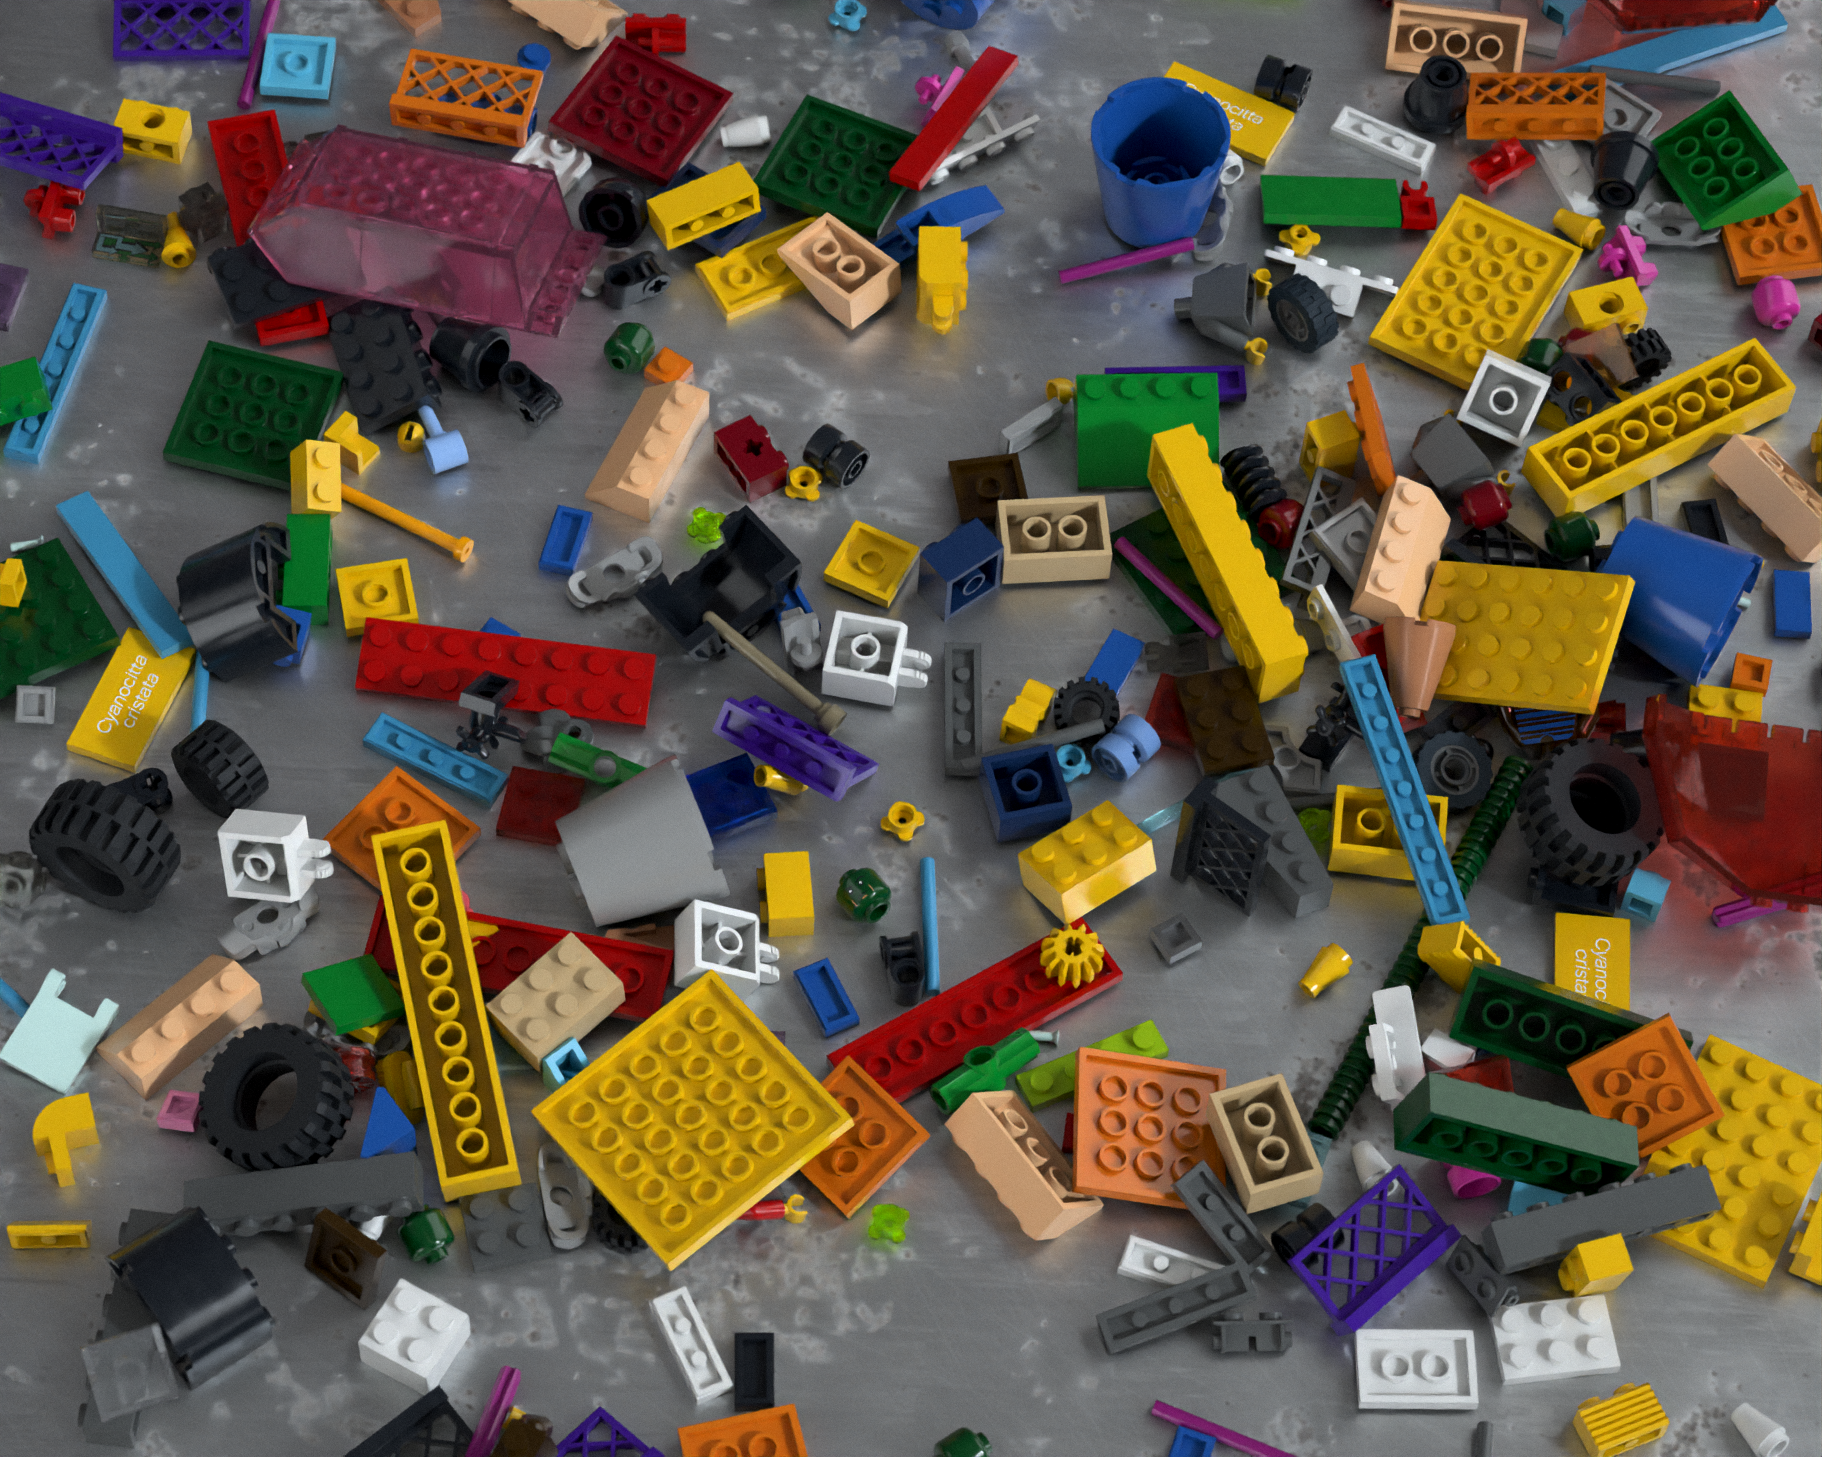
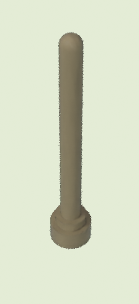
(827, 716)

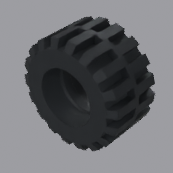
(219, 768)

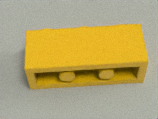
(703, 205)

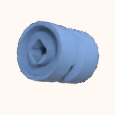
(1125, 748)

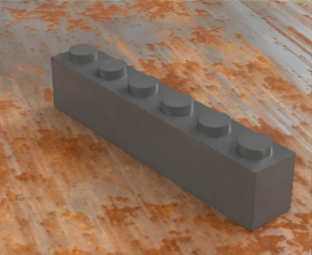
(296, 1194)
(1633, 1210)
(122, 1315)

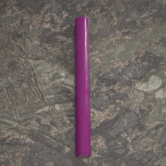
(257, 55)
(1126, 260)
(1169, 588)
(1222, 1434)

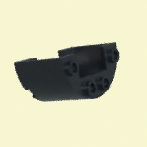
(737, 581)
(231, 602)
(195, 1293)

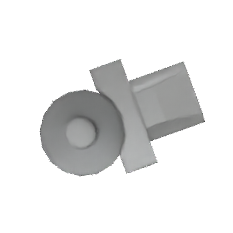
(800, 641)

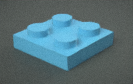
(298, 66)

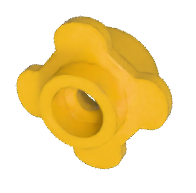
(1302, 245)
(800, 476)
(902, 811)

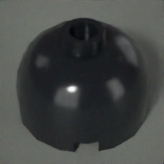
(616, 210)

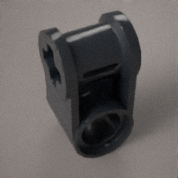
(634, 281)
(531, 397)
(147, 794)
(902, 962)

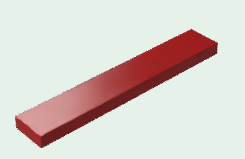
(953, 118)

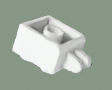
(868, 659)
(270, 856)
(725, 941)

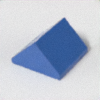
(387, 1128)

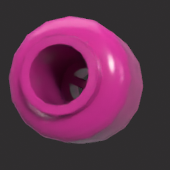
(1775, 302)

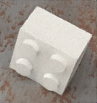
(1504, 398)
(414, 1337)

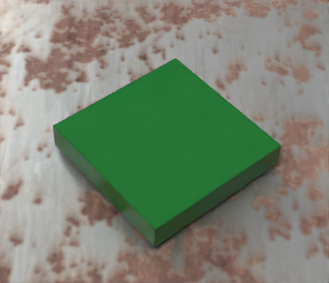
(353, 994)

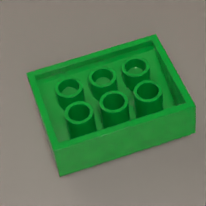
(1724, 165)
(1123, 411)

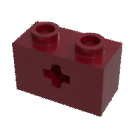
(751, 458)

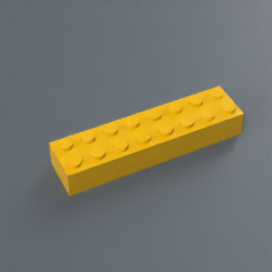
(1658, 429)
(1227, 562)

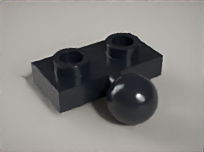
(1464, 718)

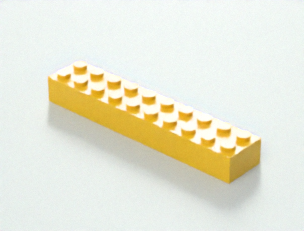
(446, 1011)

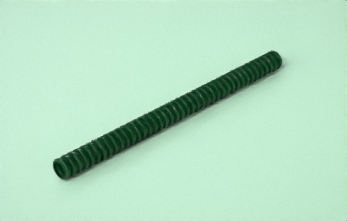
(1409, 969)

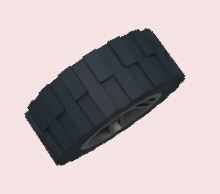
(1302, 313)

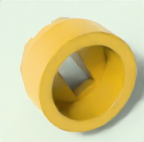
(1059, 388)
(418, 436)

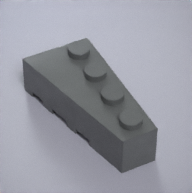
(1292, 865)

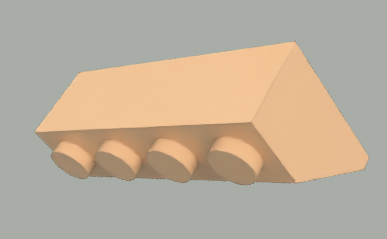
(579, 21)
(1475, 37)
(650, 449)
(1773, 493)
(1401, 553)
(182, 1024)
(1021, 1163)

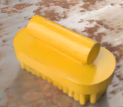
(401, 1080)

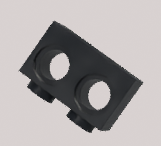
(1585, 387)

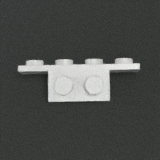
(982, 138)
(1341, 286)
(1336, 631)
(1395, 1045)

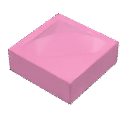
(180, 1111)

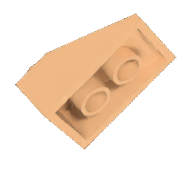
(842, 270)

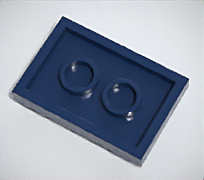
(725, 238)

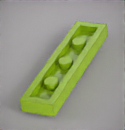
(1056, 1079)

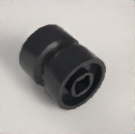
(1283, 82)
(832, 453)
(1294, 1235)

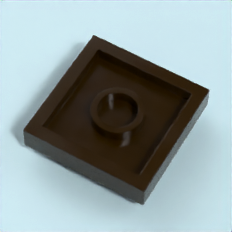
(984, 481)
(345, 1258)

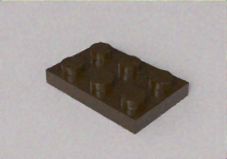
(1223, 721)

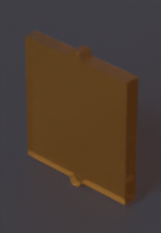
(1607, 353)

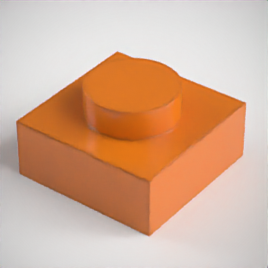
(668, 367)
(1751, 673)

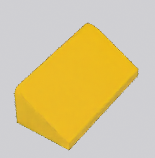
(50, 1234)

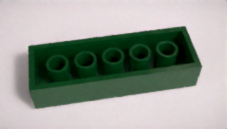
(1536, 1019)
(1513, 1136)

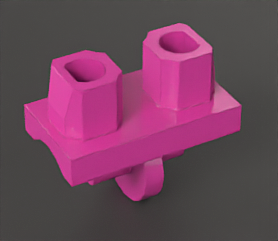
(932, 91)
(1623, 258)

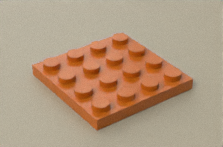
(1141, 1125)

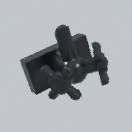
(485, 700)
(1332, 731)

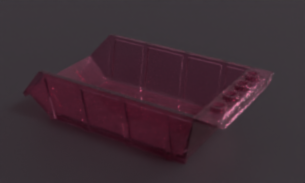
(427, 230)

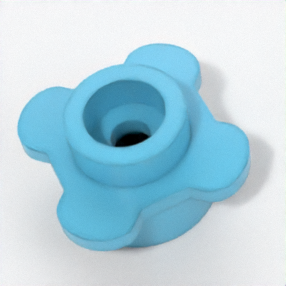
(843, 9)
(1076, 755)

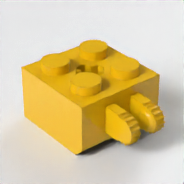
(941, 277)

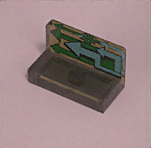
(129, 236)

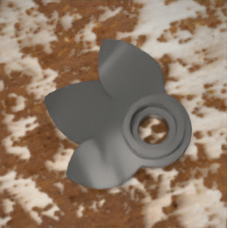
(542, 738)

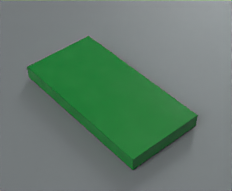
(1330, 201)

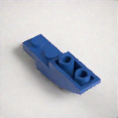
(963, 209)

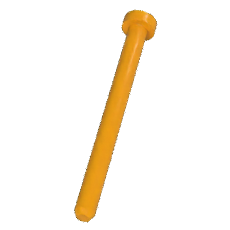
(460, 547)

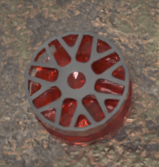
(360, 1066)

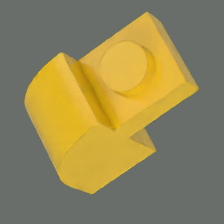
(63, 1127)

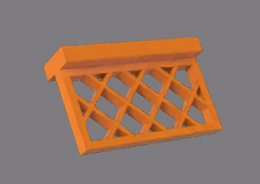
(460, 117)
(1536, 119)

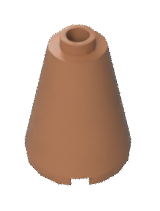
(1415, 661)

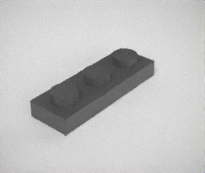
(1222, 1217)

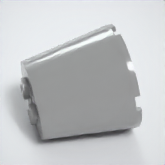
(640, 848)

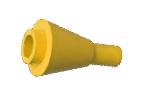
(177, 249)

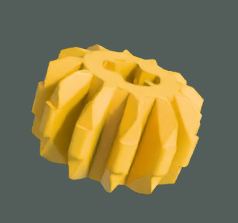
(1071, 967)

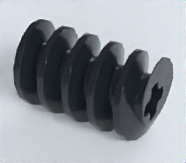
(1252, 479)

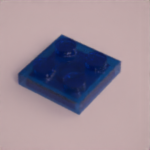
(730, 797)

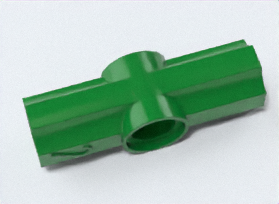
(582, 757)
(984, 1070)

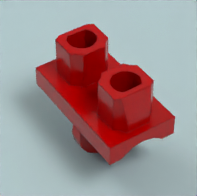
(656, 33)
(1501, 163)
(49, 206)

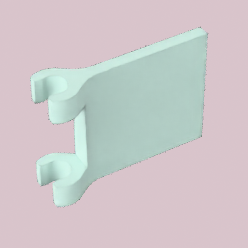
(55, 1036)

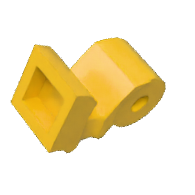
(1028, 709)

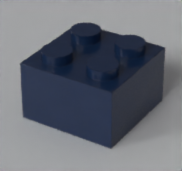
(960, 569)
(1025, 792)

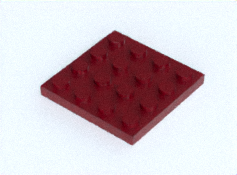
(640, 111)

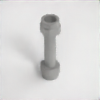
(958, 47)

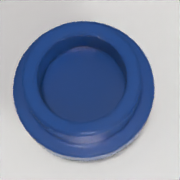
(534, 57)

